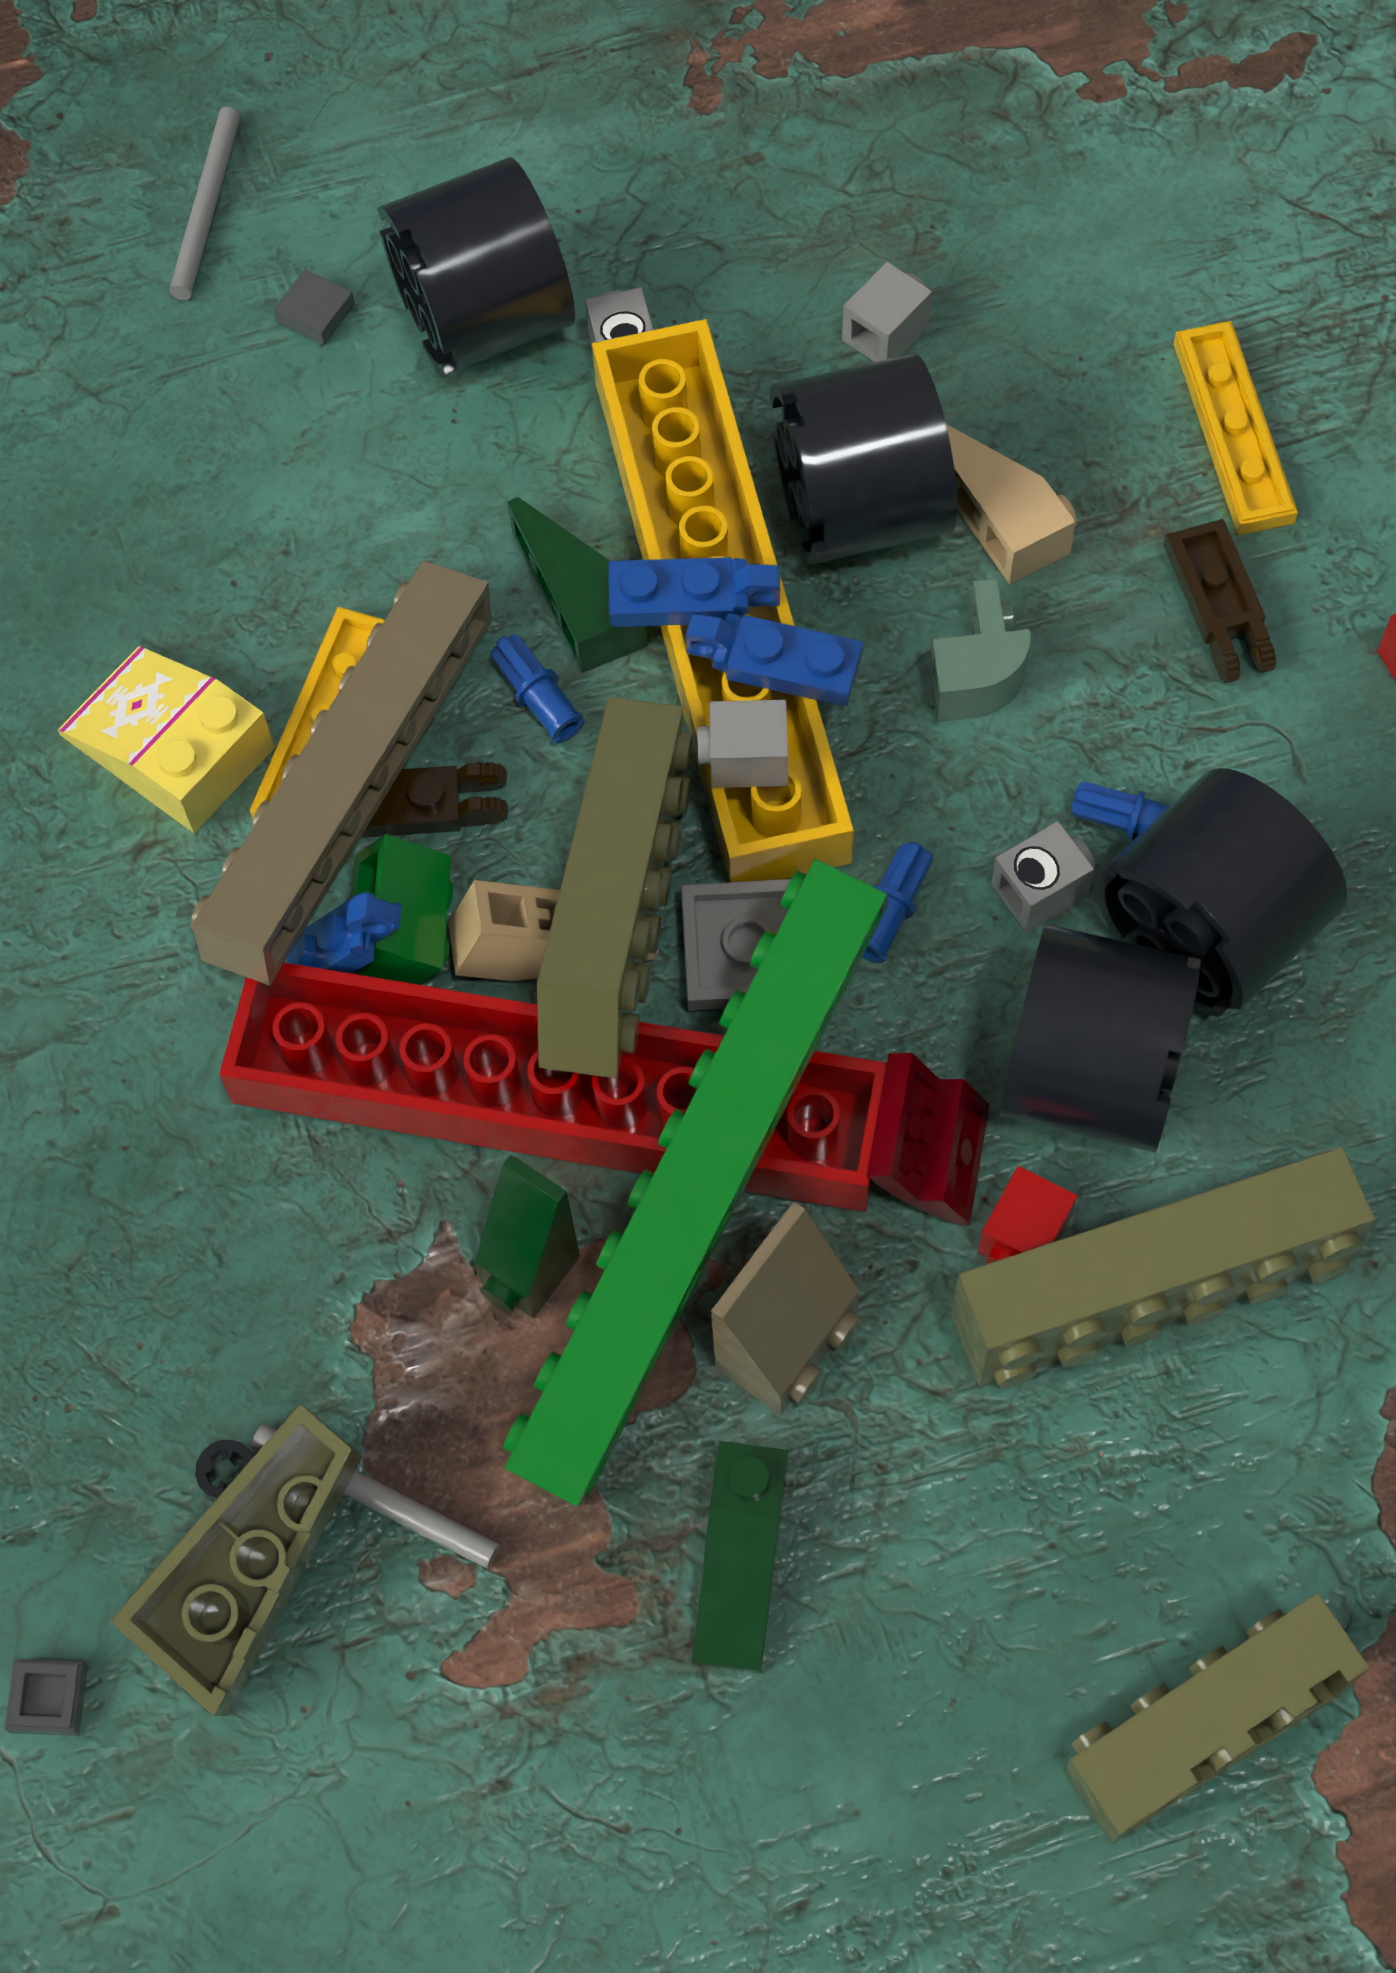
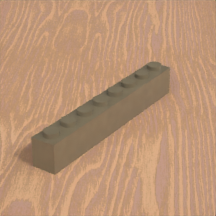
(341, 774)

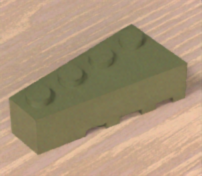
(234, 1571)
(1215, 1717)

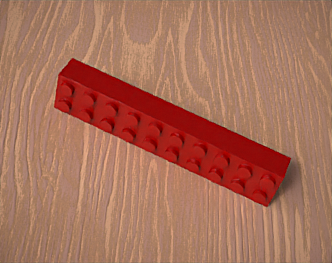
(472, 1076)

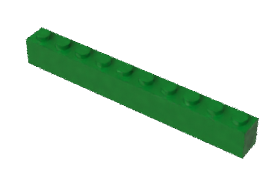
(696, 1183)

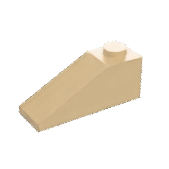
(1010, 509)
(503, 930)

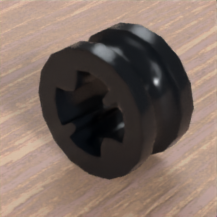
(206, 1468)

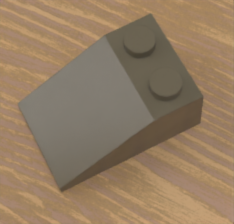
(785, 1313)

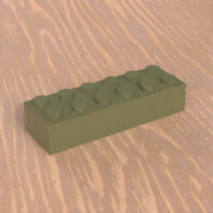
(612, 888)
(1161, 1269)

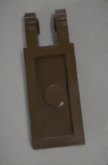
(1220, 596)
(430, 802)

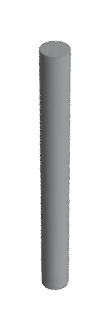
(205, 204)
(410, 1513)

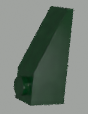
(574, 586)
(526, 1240)
(740, 1556)

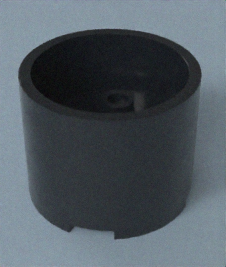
(477, 265)
(865, 458)
(1225, 881)
(1100, 1037)

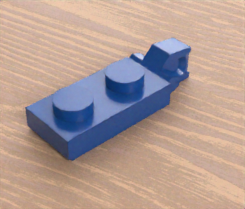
(674, 589)
(777, 656)
(347, 935)

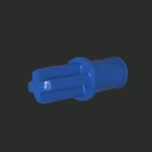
(537, 688)
(1115, 808)
(902, 885)

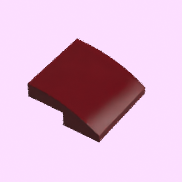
(928, 1139)

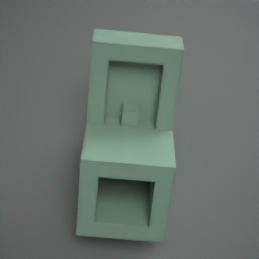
(980, 670)

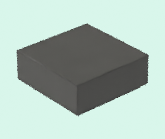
(314, 306)
(46, 1697)

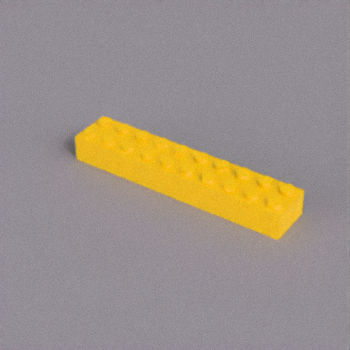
(698, 500)

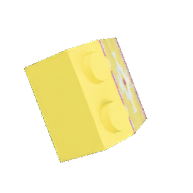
(171, 735)

